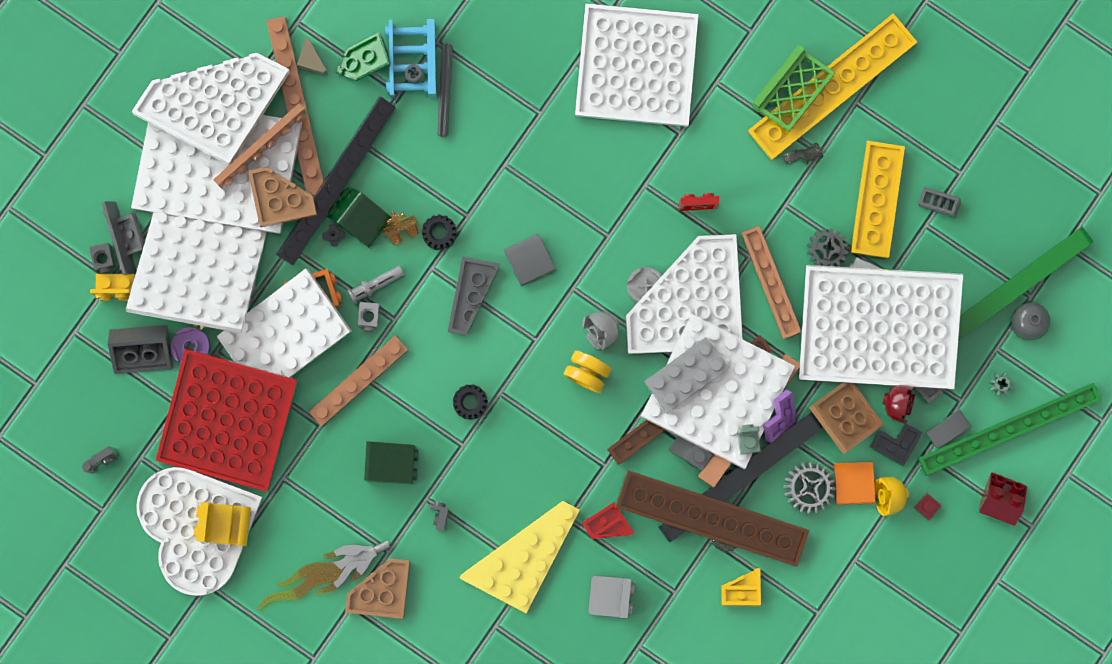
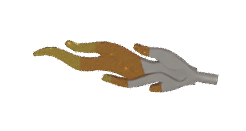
(326, 572)

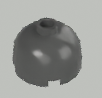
(1030, 321)

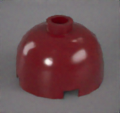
(899, 402)

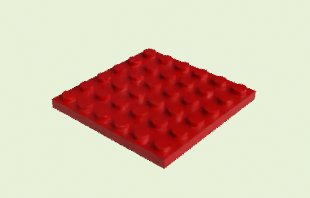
(226, 420)

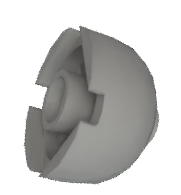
(601, 329)

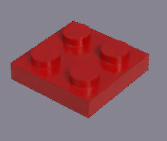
(693, 203)

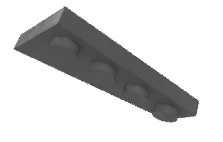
(471, 289)

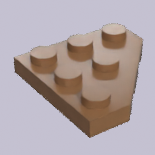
(278, 198)
(381, 592)

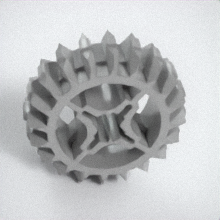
(804, 480)

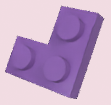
(784, 417)

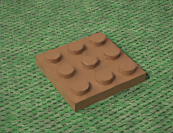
(846, 416)

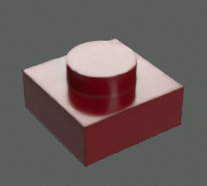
(927, 506)

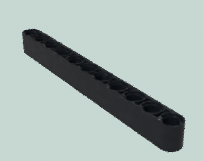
(756, 466)

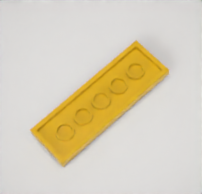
(877, 199)

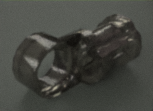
(806, 155)

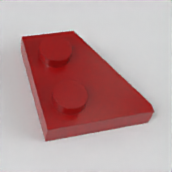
(607, 523)

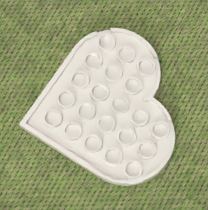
(168, 515)

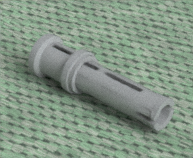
(367, 288)

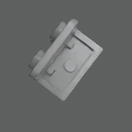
(610, 596)

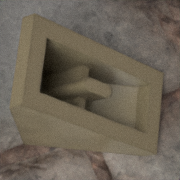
(310, 60)

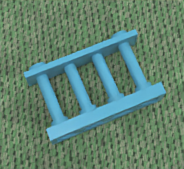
(428, 49)

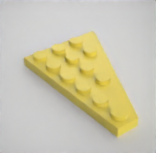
(521, 563)

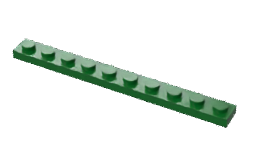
(1009, 429)

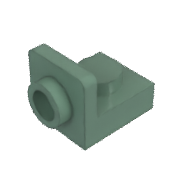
(748, 439)

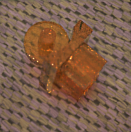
(392, 231)

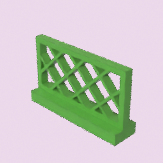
(781, 77)

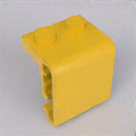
(222, 524)

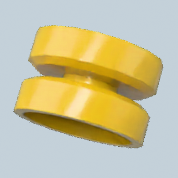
(589, 369)

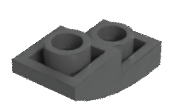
(948, 429)

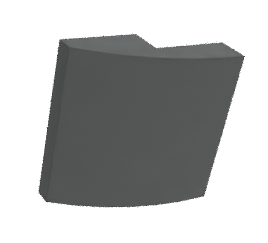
(529, 260)

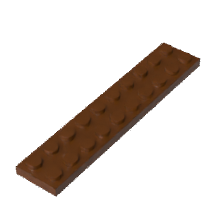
(711, 518)

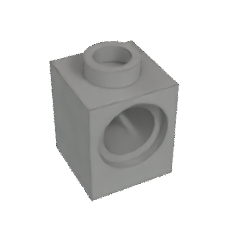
(365, 308)

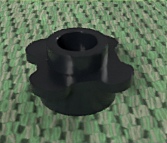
(338, 235)

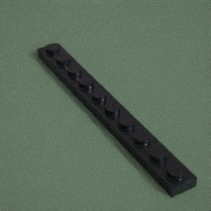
(337, 179)

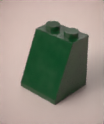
(390, 463)

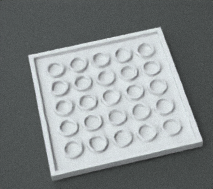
(636, 65)
(197, 272)
(728, 402)

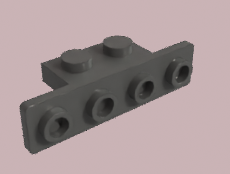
(125, 236)

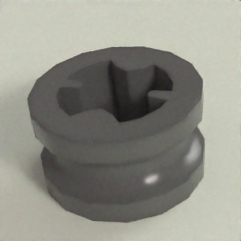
(418, 70)

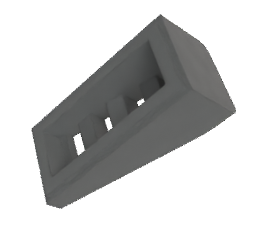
(949, 198)

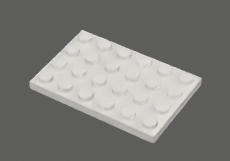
(287, 328)

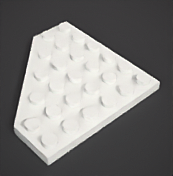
(214, 104)
(698, 283)

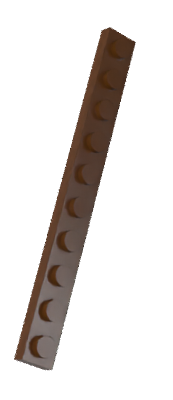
(647, 430)

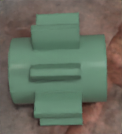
(996, 387)

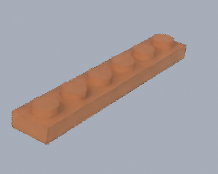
(255, 151)
(771, 282)
(358, 381)

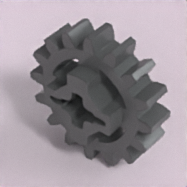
(835, 250)

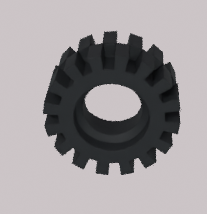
(435, 221)
(470, 390)

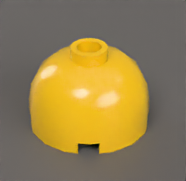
(891, 495)

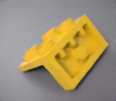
(113, 286)

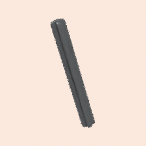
(444, 96)

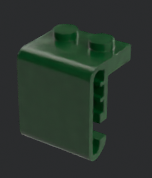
(359, 216)

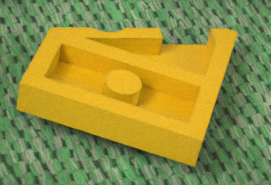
(743, 590)

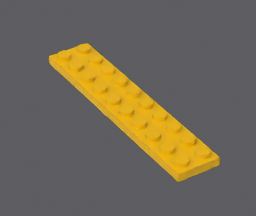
(852, 72)

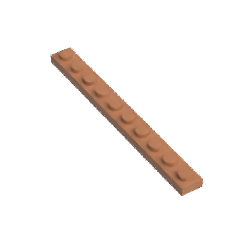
(294, 95)

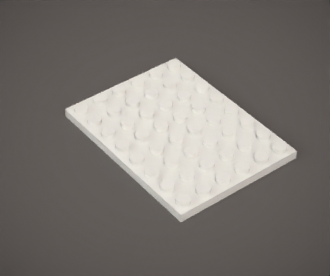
(180, 178)
(880, 326)

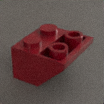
(1003, 499)

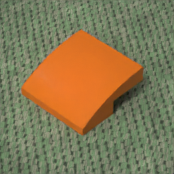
(854, 483)

